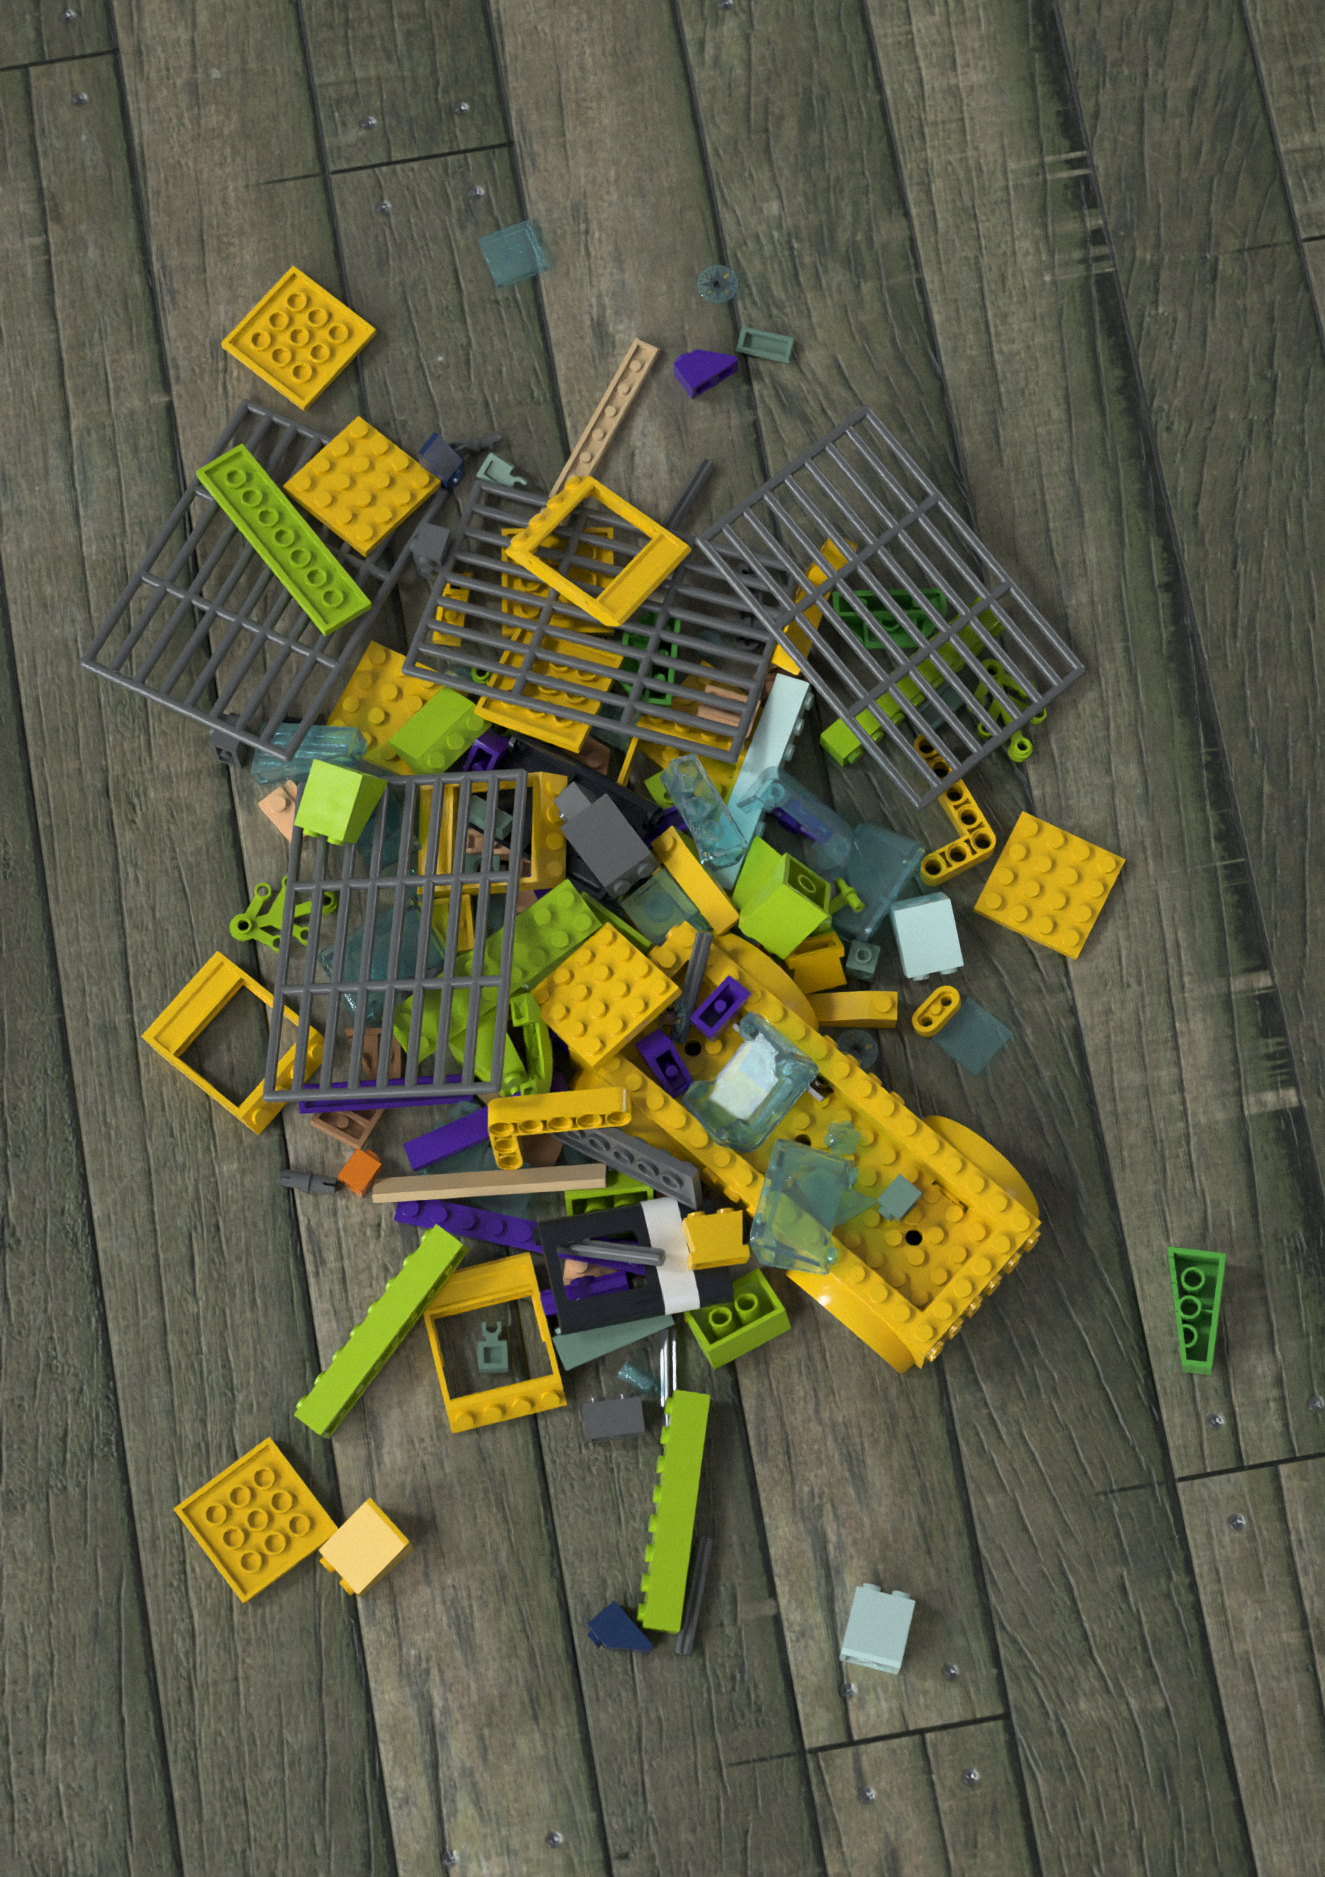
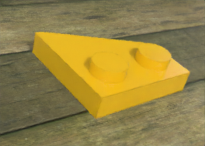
(466, 926)

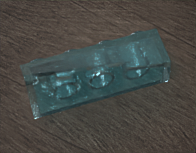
(704, 812)

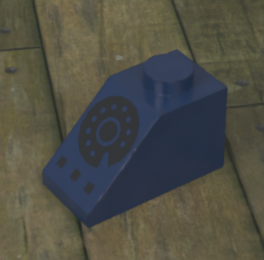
(441, 462)
(617, 1632)

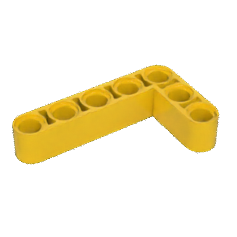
(813, 613)
(968, 833)
(551, 1113)

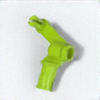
(847, 895)

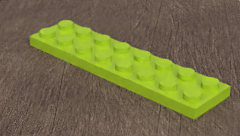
(284, 539)
(541, 937)

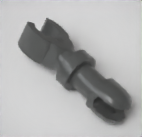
(463, 448)

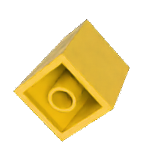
(364, 1549)

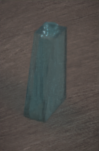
(322, 743)

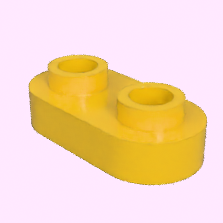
(934, 1011)

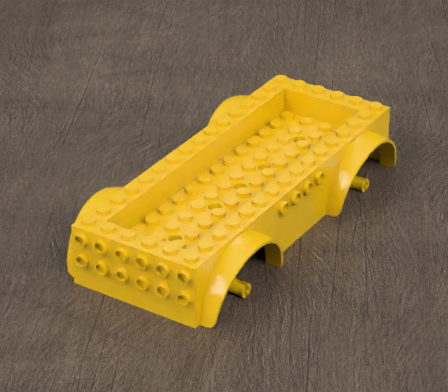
(973, 1206)

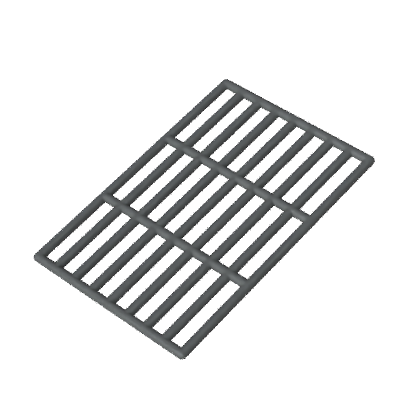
(856, 563)
(552, 605)
(240, 620)
(392, 984)

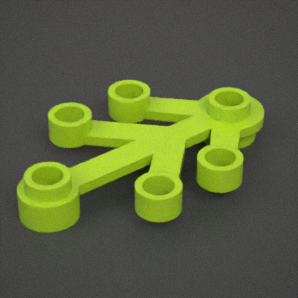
(995, 709)
(274, 917)

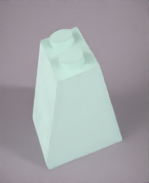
(926, 935)
(877, 1629)

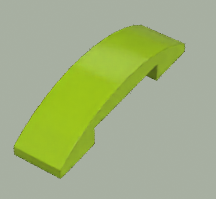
(537, 1044)

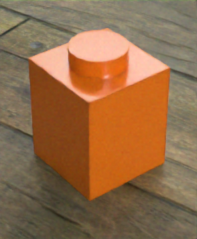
(361, 1171)

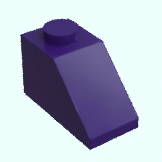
(703, 370)
(487, 753)
(720, 1009)
(665, 1063)

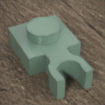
(499, 471)
(492, 1353)

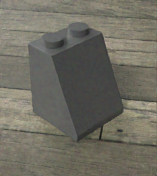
(609, 846)

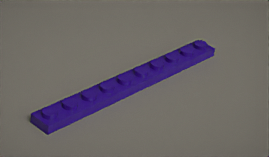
(493, 1228)

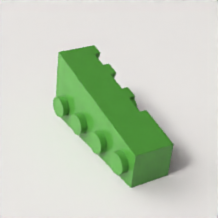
(1197, 1297)

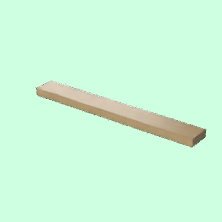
(608, 415)
(489, 1183)

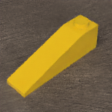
(696, 880)
(855, 1009)

